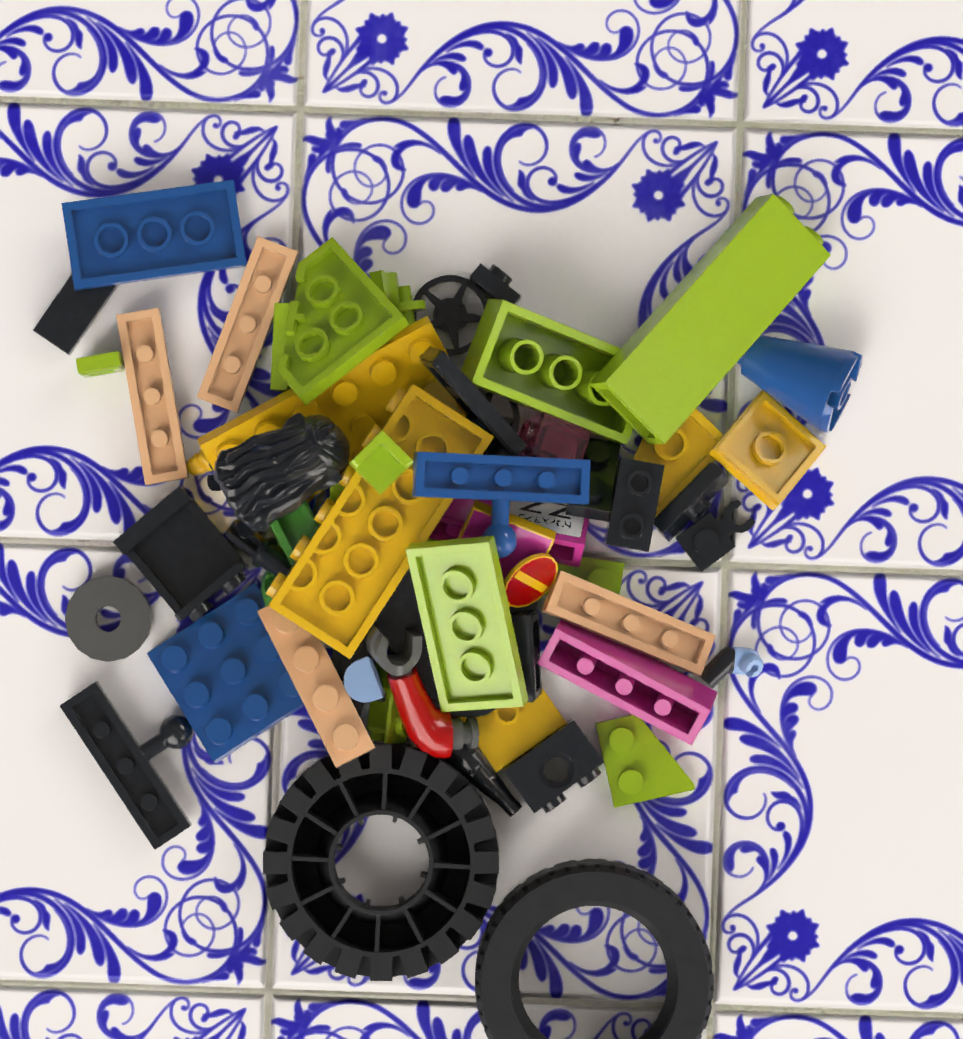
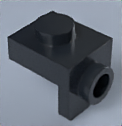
(495, 283)

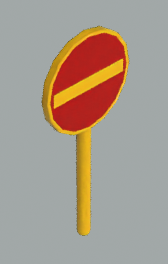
(530, 579)

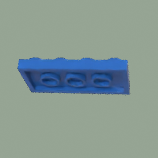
(153, 235)

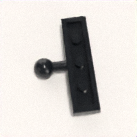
(129, 763)

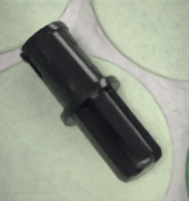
(264, 551)

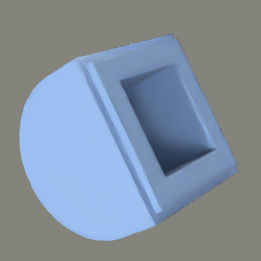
(363, 681)

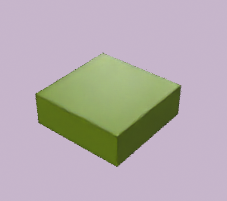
(100, 364)

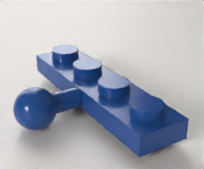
(501, 481)

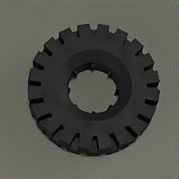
(367, 937)

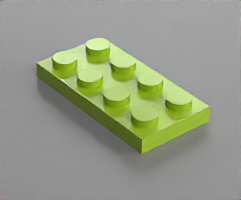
(467, 624)

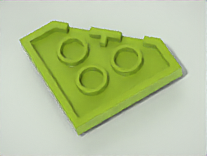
(333, 321)

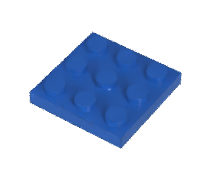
(227, 675)

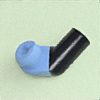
(733, 661)

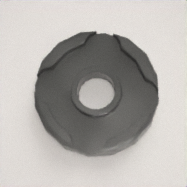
(83, 623)

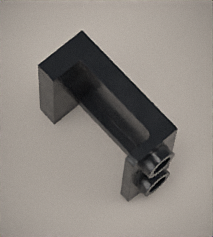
(183, 555)

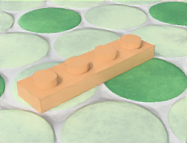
(247, 324)
(152, 396)
(628, 623)
(318, 688)

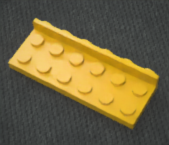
(352, 402)
(362, 537)

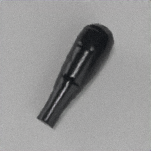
(481, 774)

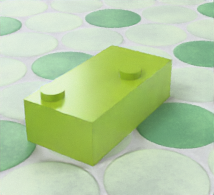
(543, 368)

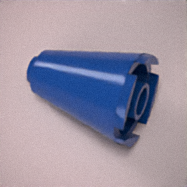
(803, 377)

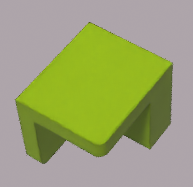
(381, 462)

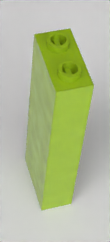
(711, 318)

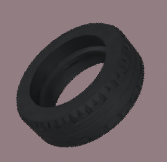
(593, 884)

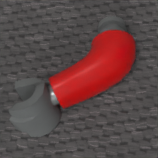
(424, 722)

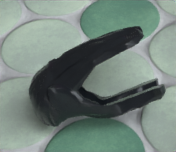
(280, 470)

